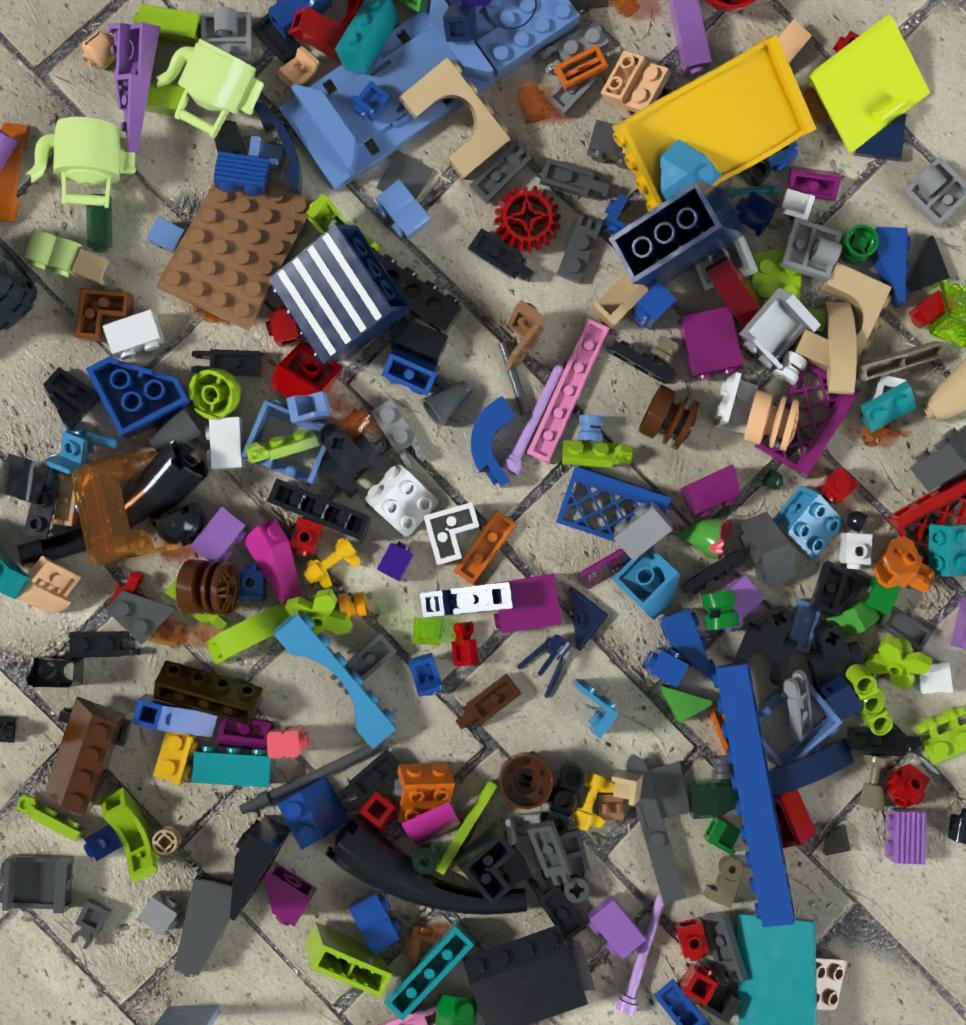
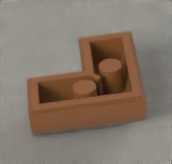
(95, 305)

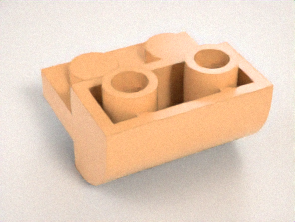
(634, 83)
(49, 586)

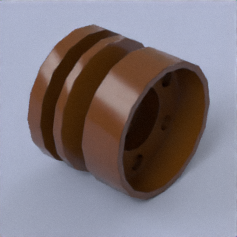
(669, 417)
(208, 587)
(540, 785)

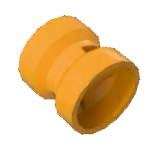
(353, 604)

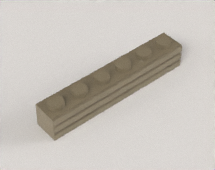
(900, 360)

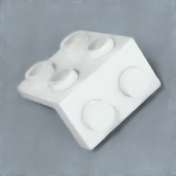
(401, 499)

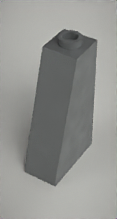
(204, 923)

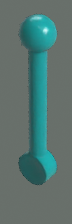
(732, 191)

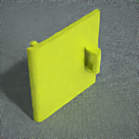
(869, 83)

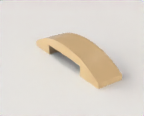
(842, 348)

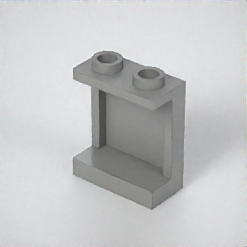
(777, 327)

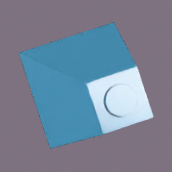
(649, 582)

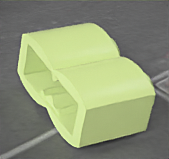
(52, 252)

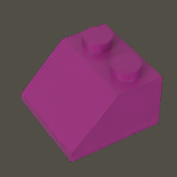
(711, 491)
(287, 894)

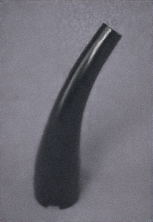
(152, 493)
(381, 864)

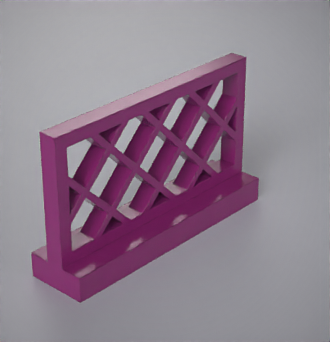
(824, 433)

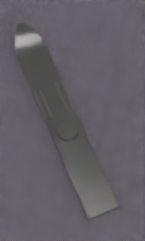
(656, 835)

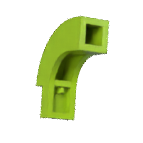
(325, 215)
(246, 633)
(134, 832)

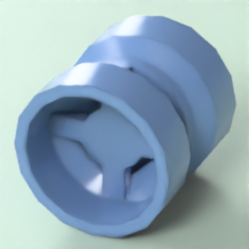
(591, 428)

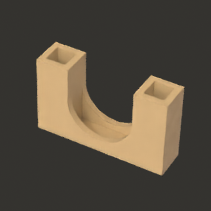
(447, 82)
(867, 299)

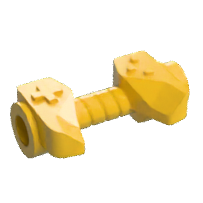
(318, 570)
(584, 816)

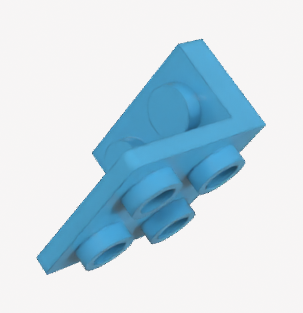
(809, 521)
(599, 720)

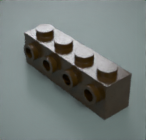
(208, 692)

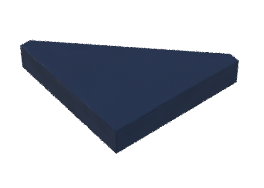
(886, 143)
(586, 617)

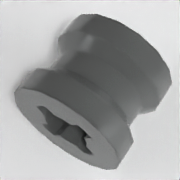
(722, 769)
(577, 882)

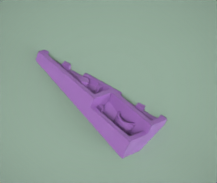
(135, 58)

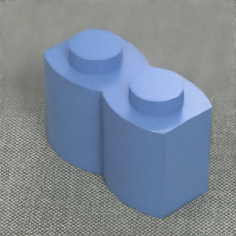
(402, 210)

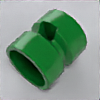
(858, 244)
(719, 619)

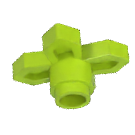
(322, 612)
(899, 661)

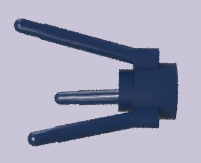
(557, 648)

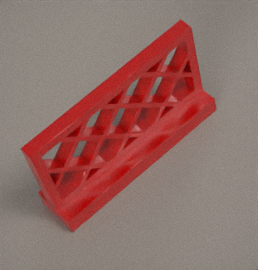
(928, 504)

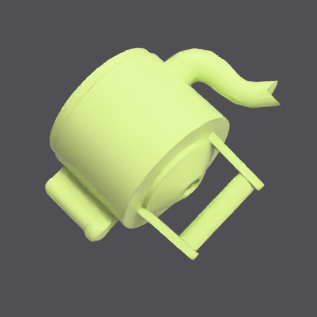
(214, 82)
(84, 153)

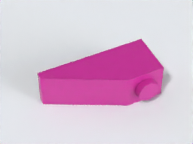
(274, 557)

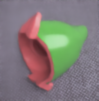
(708, 536)

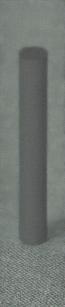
(514, 379)

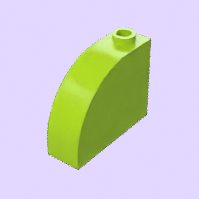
(346, 960)

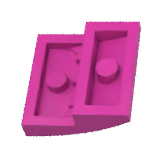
(432, 823)

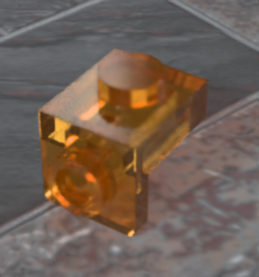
(171, 634)
(412, 946)

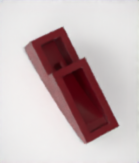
(735, 289)

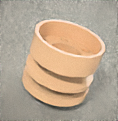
(771, 420)

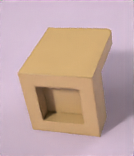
(90, 267)
(627, 785)

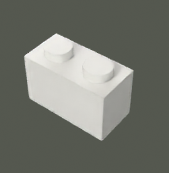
(134, 334)
(226, 443)

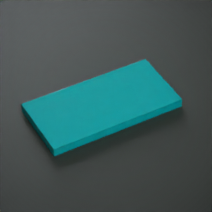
(779, 972)

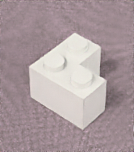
(443, 527)

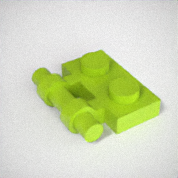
(946, 743)

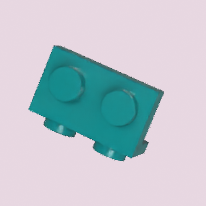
(888, 407)
(947, 549)

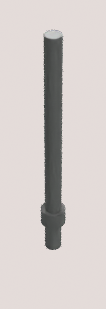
(265, 798)

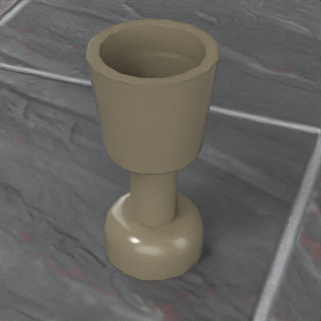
(872, 792)

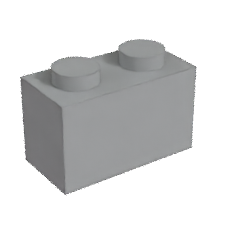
(642, 530)

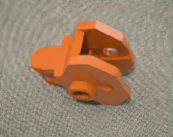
(903, 566)

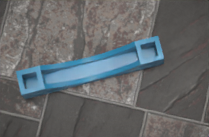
(302, 640)

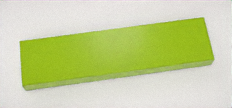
(466, 826)

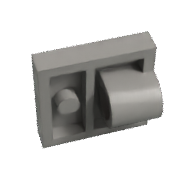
(229, 32)
(937, 192)
(811, 249)

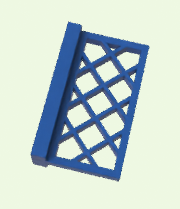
(613, 486)

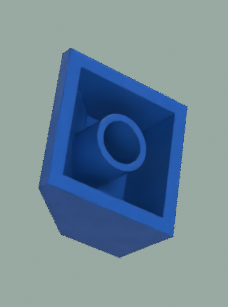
(313, 812)

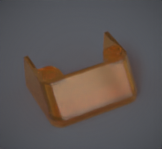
(104, 511)

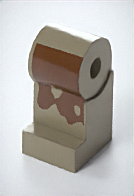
(727, 881)

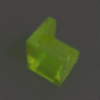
(426, 631)

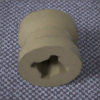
(665, 350)

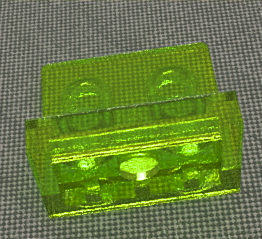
(952, 324)

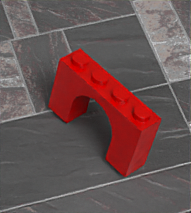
(321, 31)

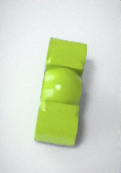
(871, 698)

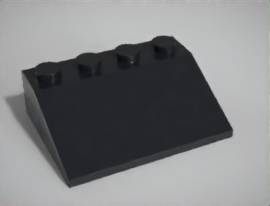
(255, 855)
(526, 979)

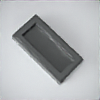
(903, 626)

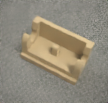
(65, 506)

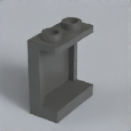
(37, 882)

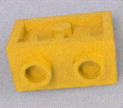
(176, 757)

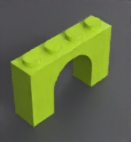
(175, 27)

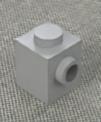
(161, 913)

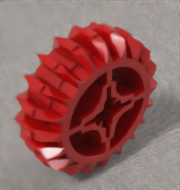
(538, 218)

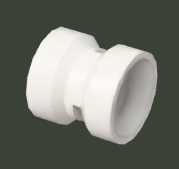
(792, 365)

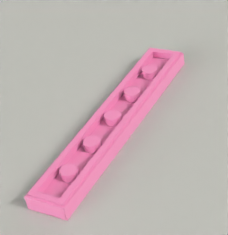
(568, 391)

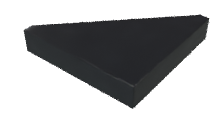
(928, 268)

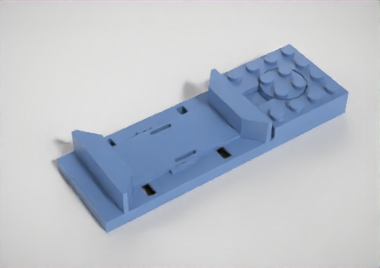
(505, 39)

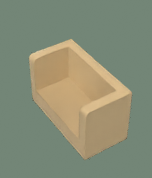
(618, 301)

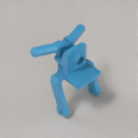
(75, 452)

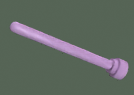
(512, 462)
(627, 1003)

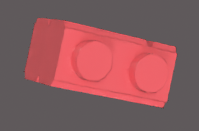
(287, 741)

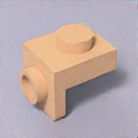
(300, 69)

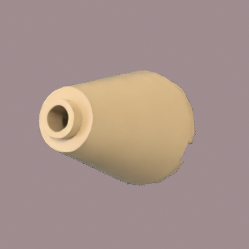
(948, 397)

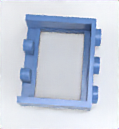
(279, 410)
(824, 728)

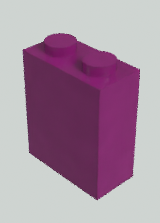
(710, 343)
(534, 605)

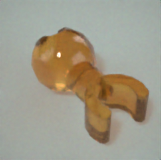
(874, 438)

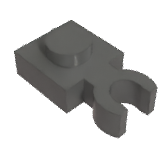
(91, 921)

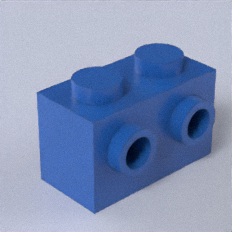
(410, 371)
(665, 665)

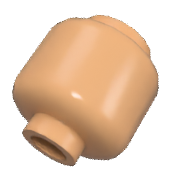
(98, 50)

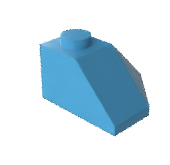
(683, 166)

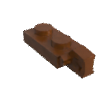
(489, 702)

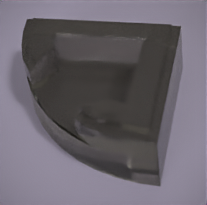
(836, 841)

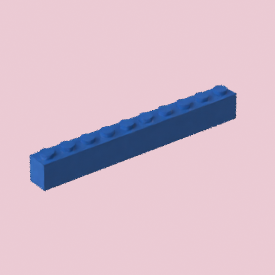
(755, 794)

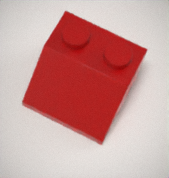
(303, 373)
(793, 819)

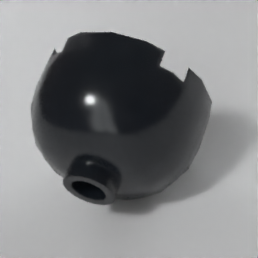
(180, 525)

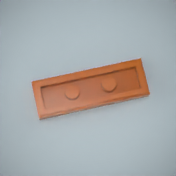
(485, 547)

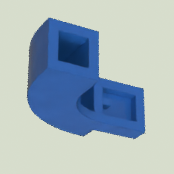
(488, 423)

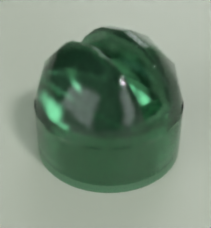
(772, 480)

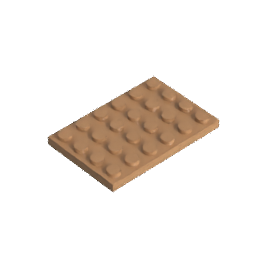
(235, 250)

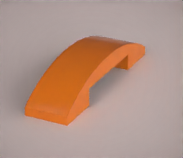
(10, 173)

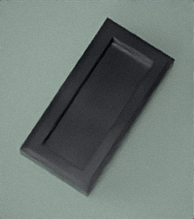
(282, 48)

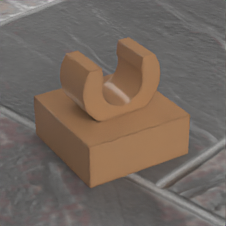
(610, 807)

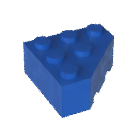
(137, 395)

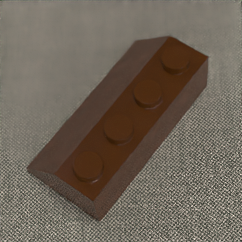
(84, 755)

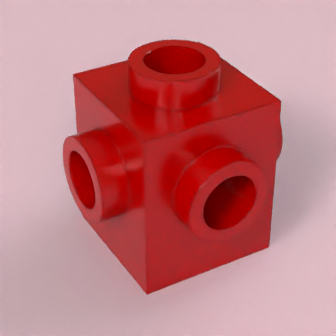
(907, 786)

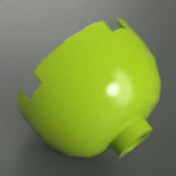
(214, 393)

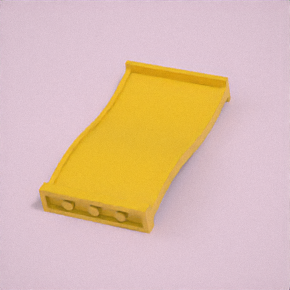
(728, 115)

